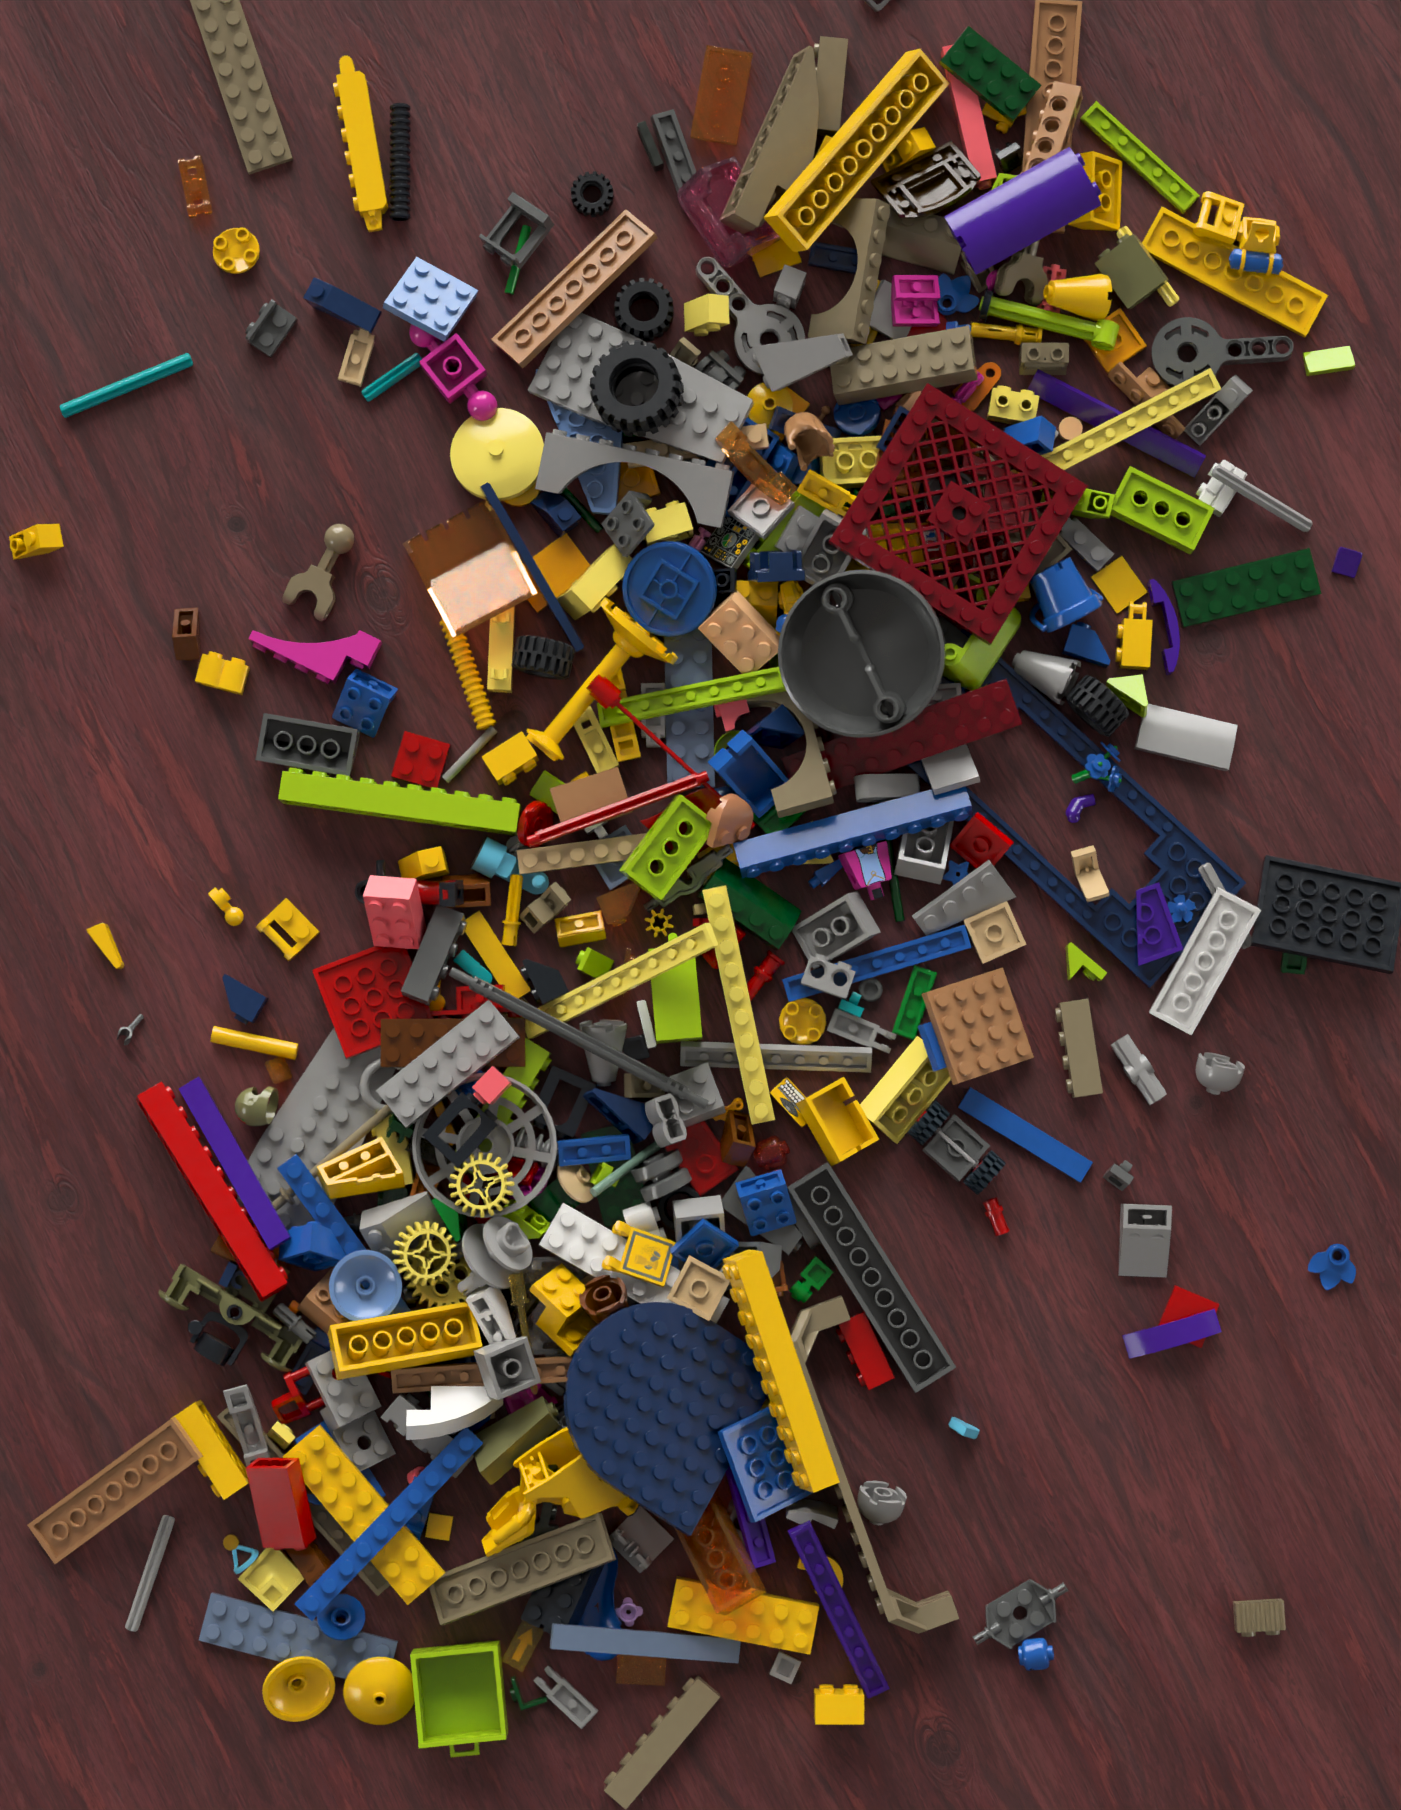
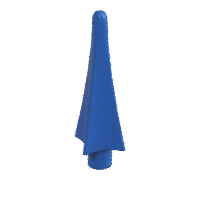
(824, 874)

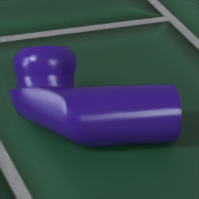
(1076, 805)

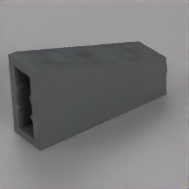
(786, 1236)

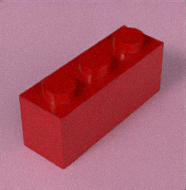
(865, 1351)

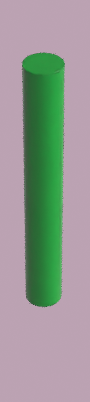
(514, 272)

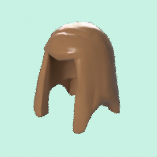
(809, 437)

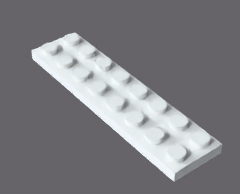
(588, 1243)

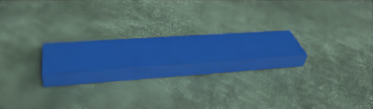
(1025, 1134)

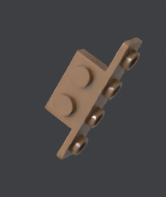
(1142, 389)

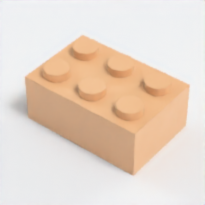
(741, 633)

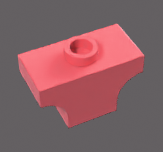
(731, 713)

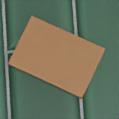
(589, 794)

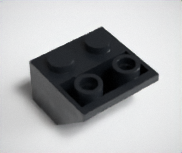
(546, 980)

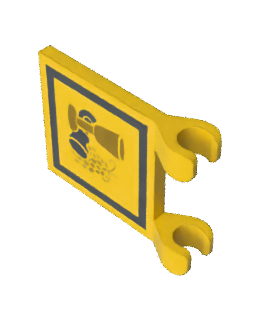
(643, 1257)

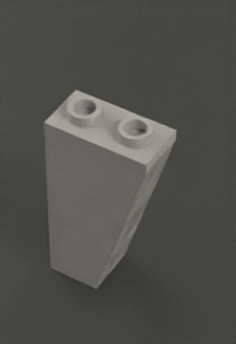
(797, 359)

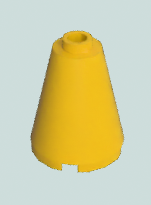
(1081, 295)

